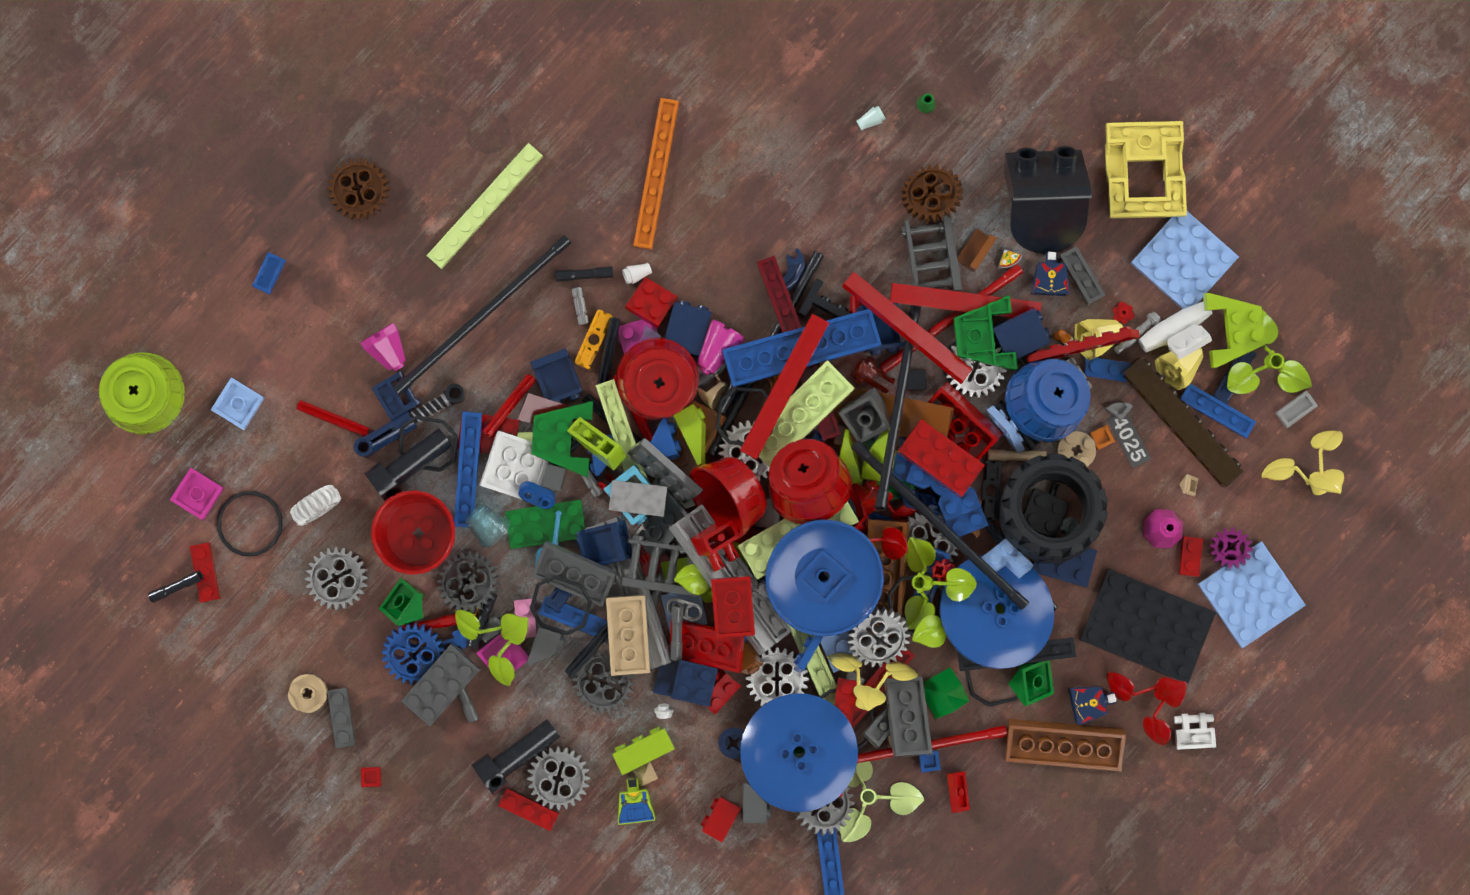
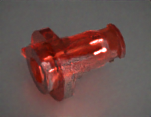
(865, 372)

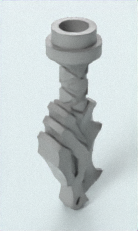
(1152, 319)

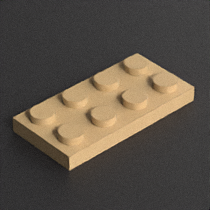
(627, 635)

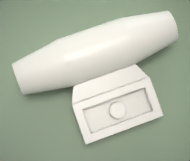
(1179, 331)

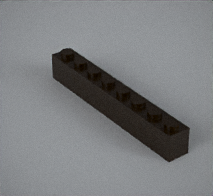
(1182, 422)

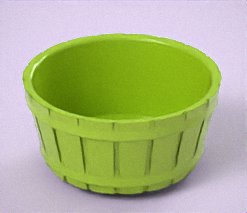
(158, 397)

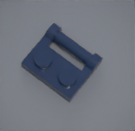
(391, 400)

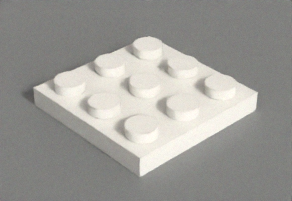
(511, 465)

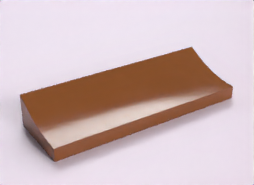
(913, 410)
(891, 568)
(1065, 745)

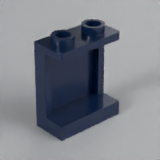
(689, 326)
(1022, 333)
(888, 336)
(557, 377)
(605, 543)

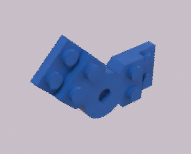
(960, 514)

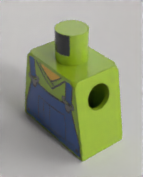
(635, 804)

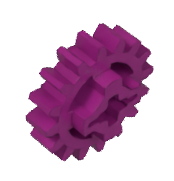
(1236, 554)

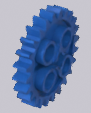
(401, 641)

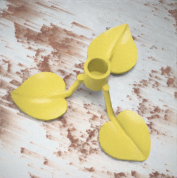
(1321, 481)
(866, 696)

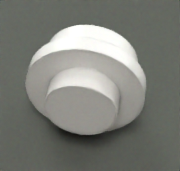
(663, 711)

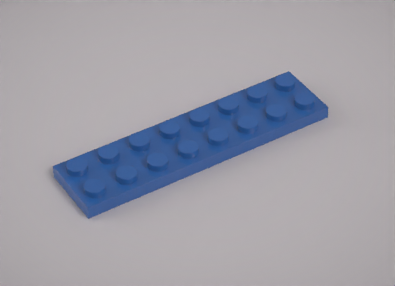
(769, 355)

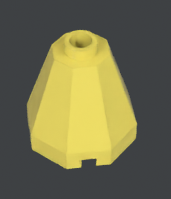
(1095, 327)
(1177, 371)

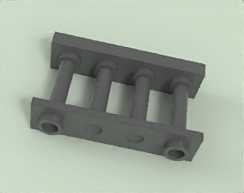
(947, 245)
(651, 581)

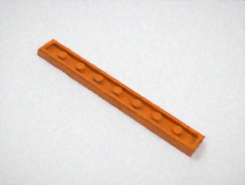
(656, 173)

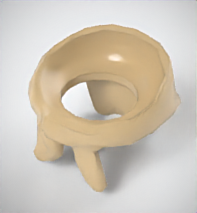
(710, 397)

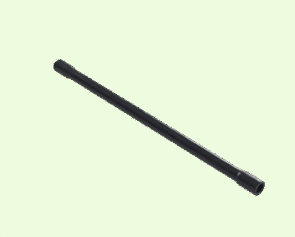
(811, 267)
(408, 380)
(882, 493)
(1018, 599)

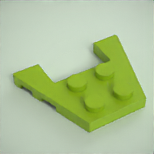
(1242, 325)

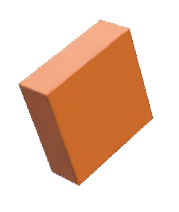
(1102, 437)

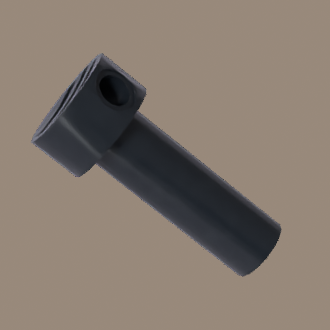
(389, 478)
(495, 770)

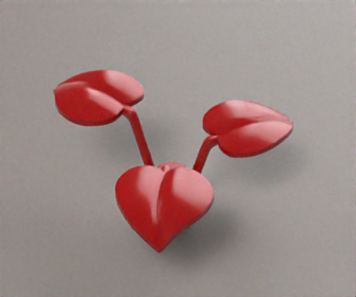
(869, 501)
(894, 542)
(1166, 691)

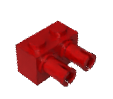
(713, 539)

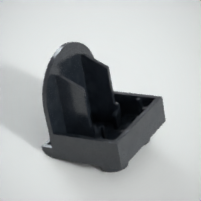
(1047, 197)

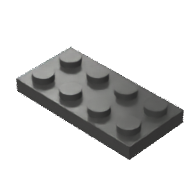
(664, 471)
(571, 566)
(441, 684)
(908, 717)

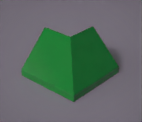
(403, 603)
(1033, 682)
(944, 693)

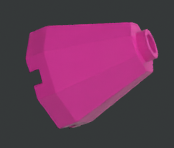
(386, 347)
(1155, 528)

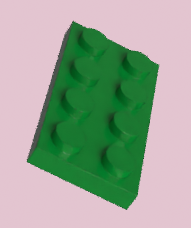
(536, 525)

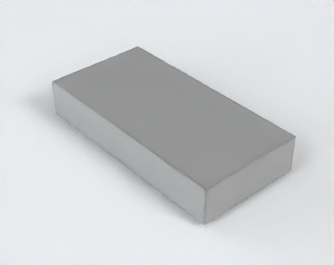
(1296, 409)

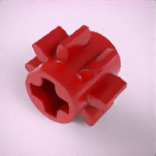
(941, 568)

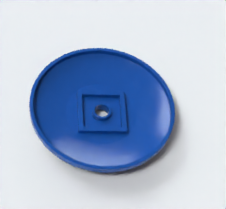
(827, 605)
(997, 638)
(793, 781)

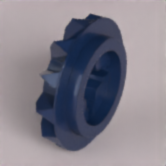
(724, 742)

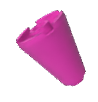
(716, 340)

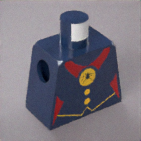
(1050, 277)
(1089, 703)

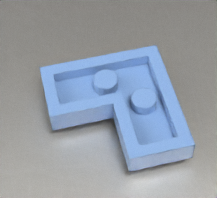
(1008, 428)
(1006, 555)

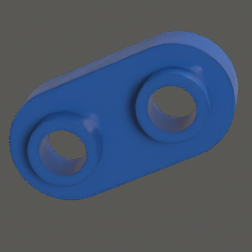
(537, 495)

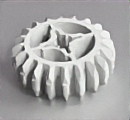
(315, 505)

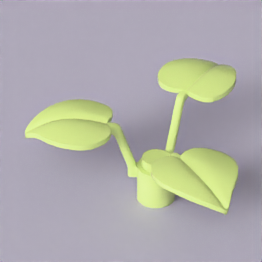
(903, 798)

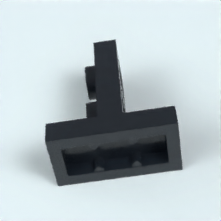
(821, 302)

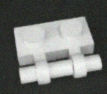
(1197, 737)

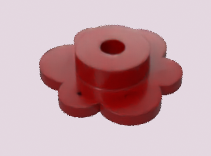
(1122, 306)

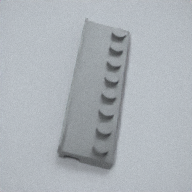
(768, 624)
(657, 645)

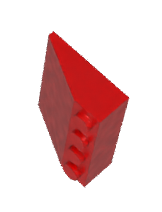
(966, 418)

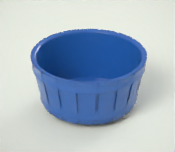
(1035, 406)

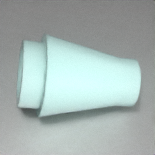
(871, 118)

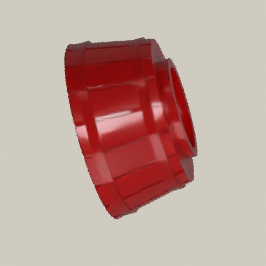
(647, 363)
(730, 493)
(811, 494)
(394, 530)

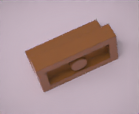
(976, 250)

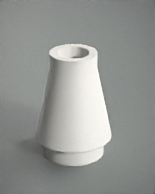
(636, 272)

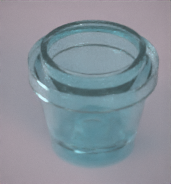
(487, 525)

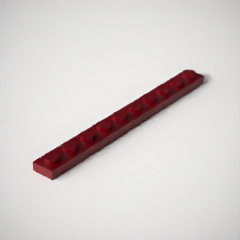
(789, 321)

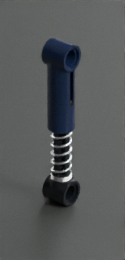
(393, 426)

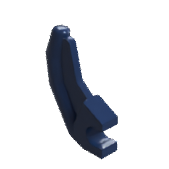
(795, 269)

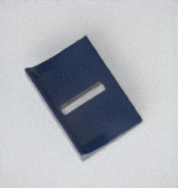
(928, 499)

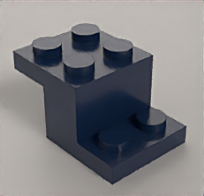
(686, 682)

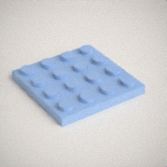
(1184, 260)
(1251, 597)

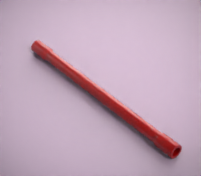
(1006, 278)
(990, 733)

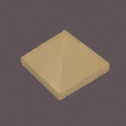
(1189, 485)
(645, 774)

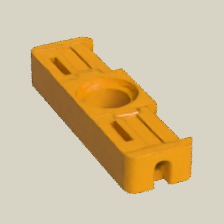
(598, 327)

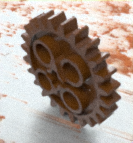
(342, 194)
(932, 194)

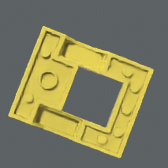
(1145, 142)

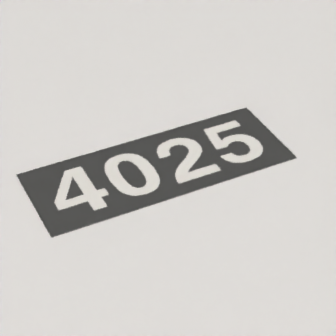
(1129, 440)

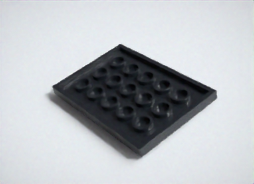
(1147, 626)

